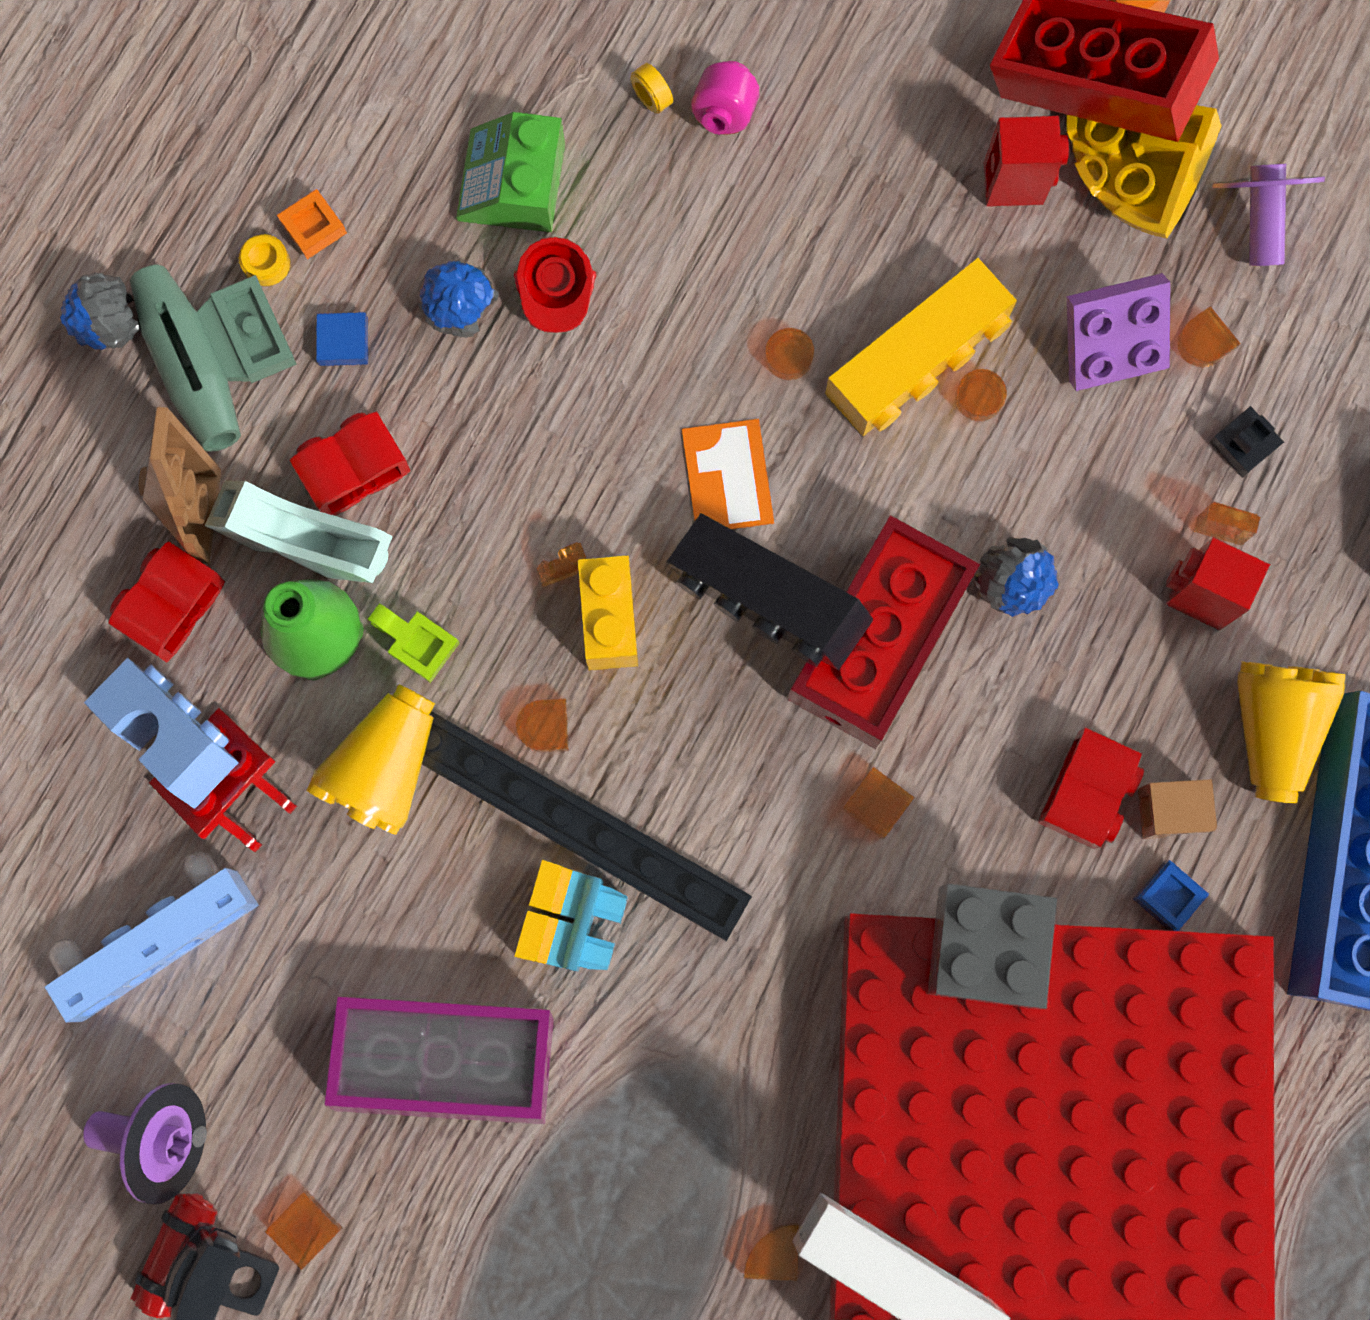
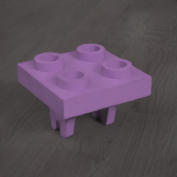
(1118, 331)

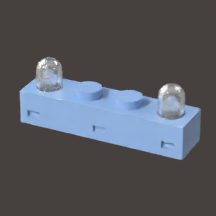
(141, 952)

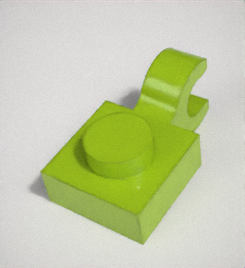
(417, 644)

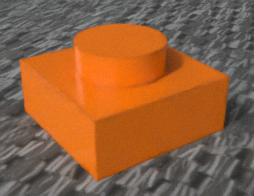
(312, 224)

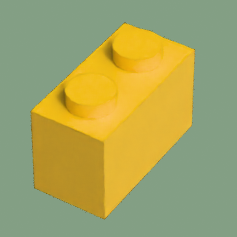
(608, 613)

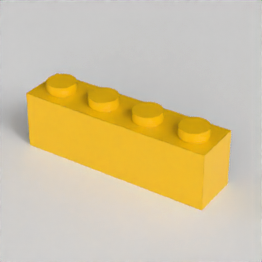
(920, 348)

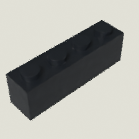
(769, 591)

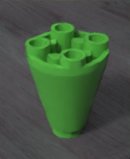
(310, 628)

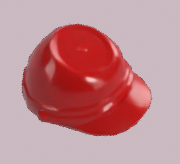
(554, 284)

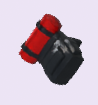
(194, 1266)

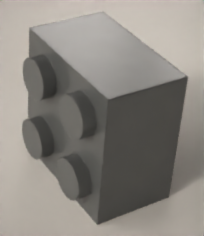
(992, 946)

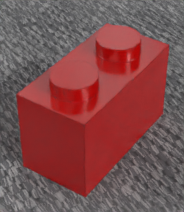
(1024, 160)
(1215, 583)

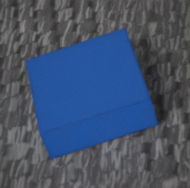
(342, 339)
(1171, 896)

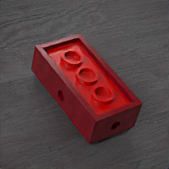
(911, 593)

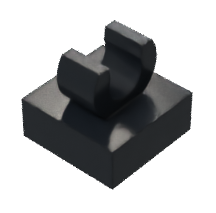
(1247, 441)

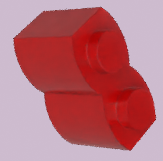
(349, 463)
(165, 600)
(1091, 789)

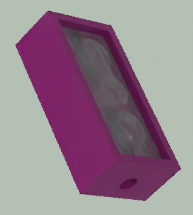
(440, 1060)

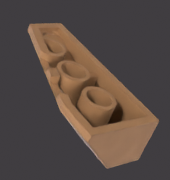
(180, 484)

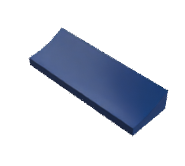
(1334, 907)

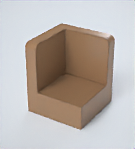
(1177, 808)

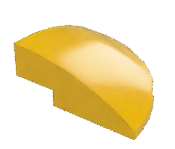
(1141, 175)

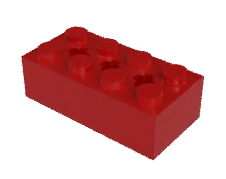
(1107, 63)

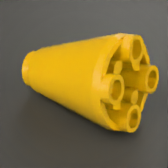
(1285, 724)
(378, 762)

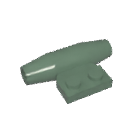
(200, 351)

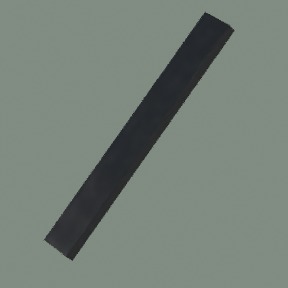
(584, 828)

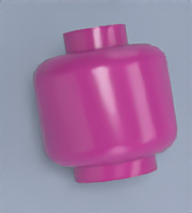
(725, 98)

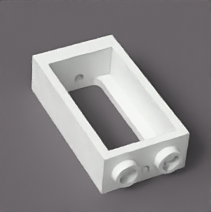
(886, 1268)

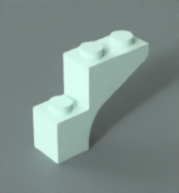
(306, 536)

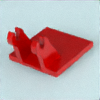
(251, 767)

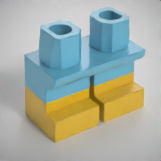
(574, 897)

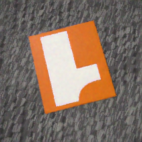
(728, 473)

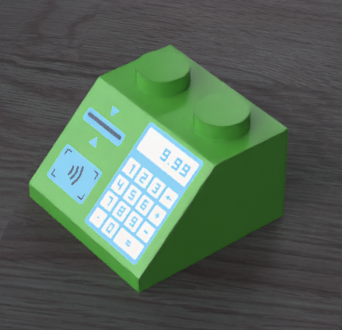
(513, 172)

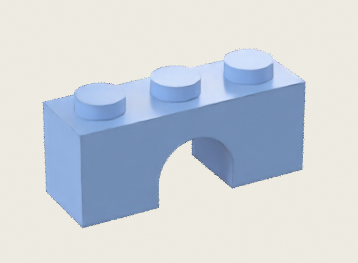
(185, 754)

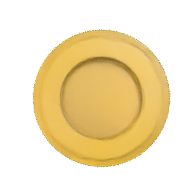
(651, 88)
(265, 258)

